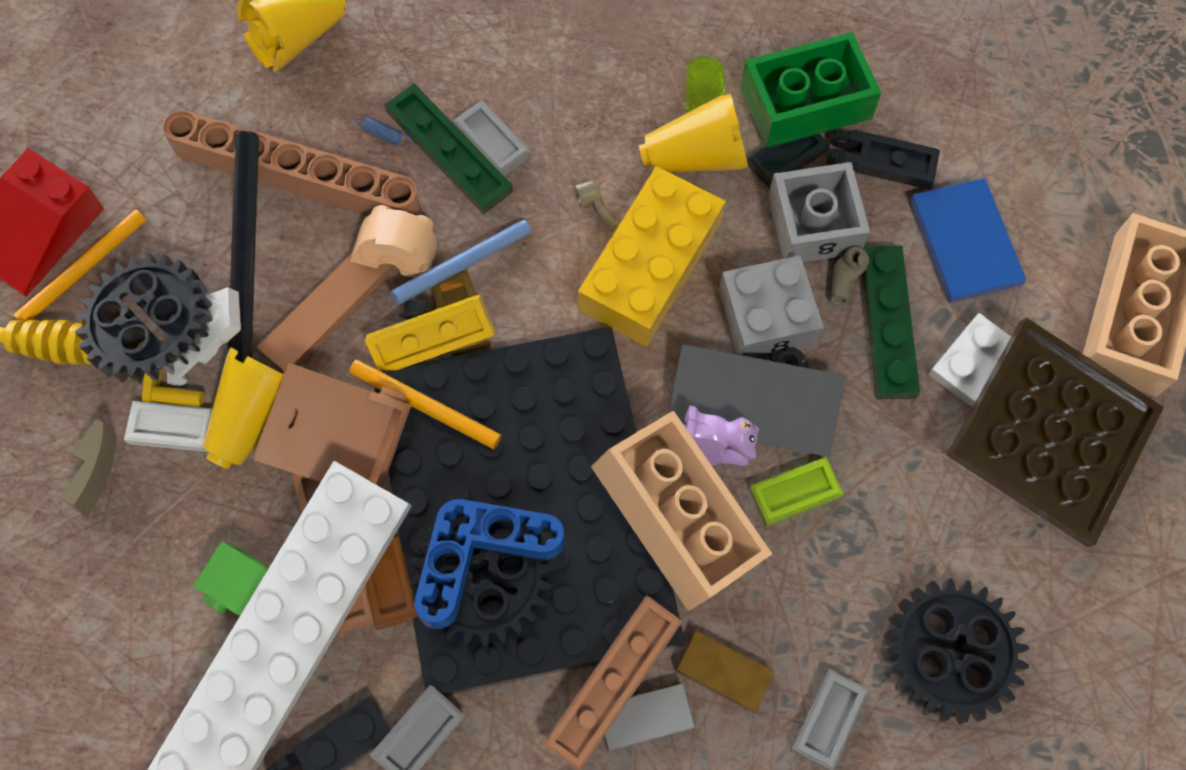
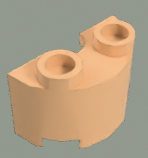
(397, 240)

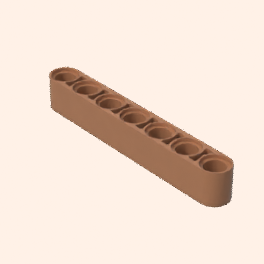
(280, 154)

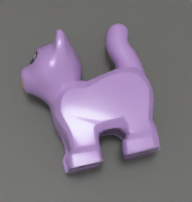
(715, 434)

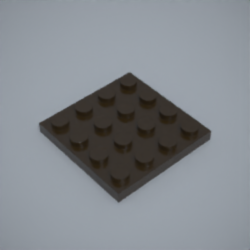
(1056, 432)

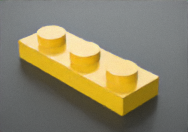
(430, 334)

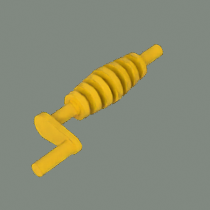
(58, 343)

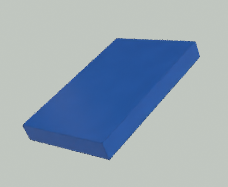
(967, 240)

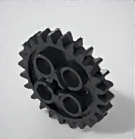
(113, 344)
(516, 607)
(951, 690)

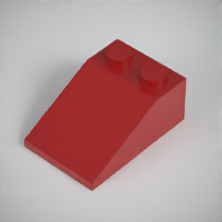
(39, 219)

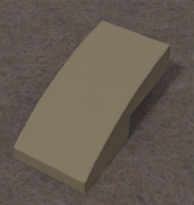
(96, 454)

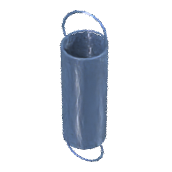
(382, 131)

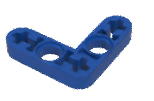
(476, 535)

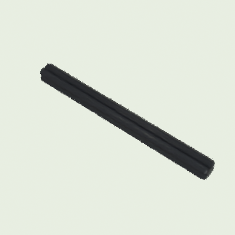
(244, 237)

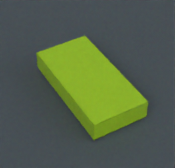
(795, 491)

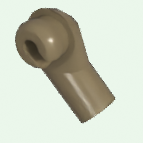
(846, 272)

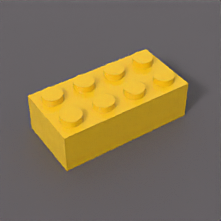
(650, 256)

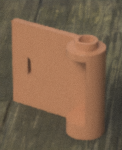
(331, 425)

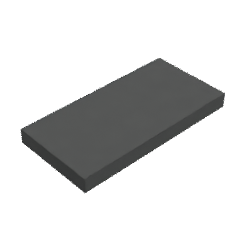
(786, 402)

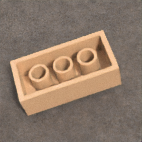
(1142, 306)
(680, 510)

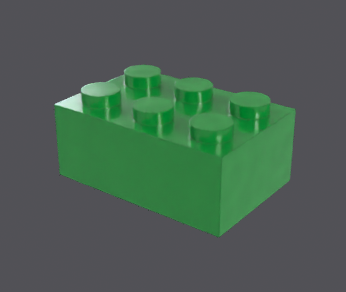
(810, 89)

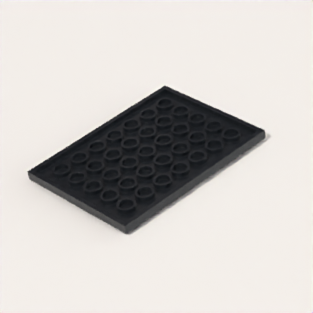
(556, 414)

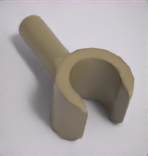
(589, 193)

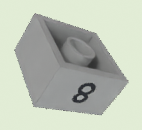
(818, 212)
(770, 307)

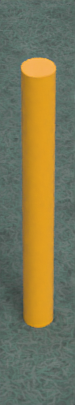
(80, 267)
(427, 405)

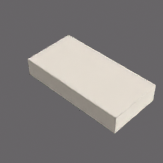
(167, 426)

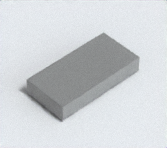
(492, 137)
(650, 718)
(830, 720)
(418, 732)

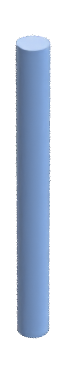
(460, 262)

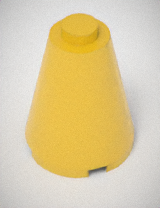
(286, 27)
(698, 141)
(240, 410)

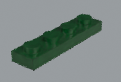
(449, 148)
(890, 324)

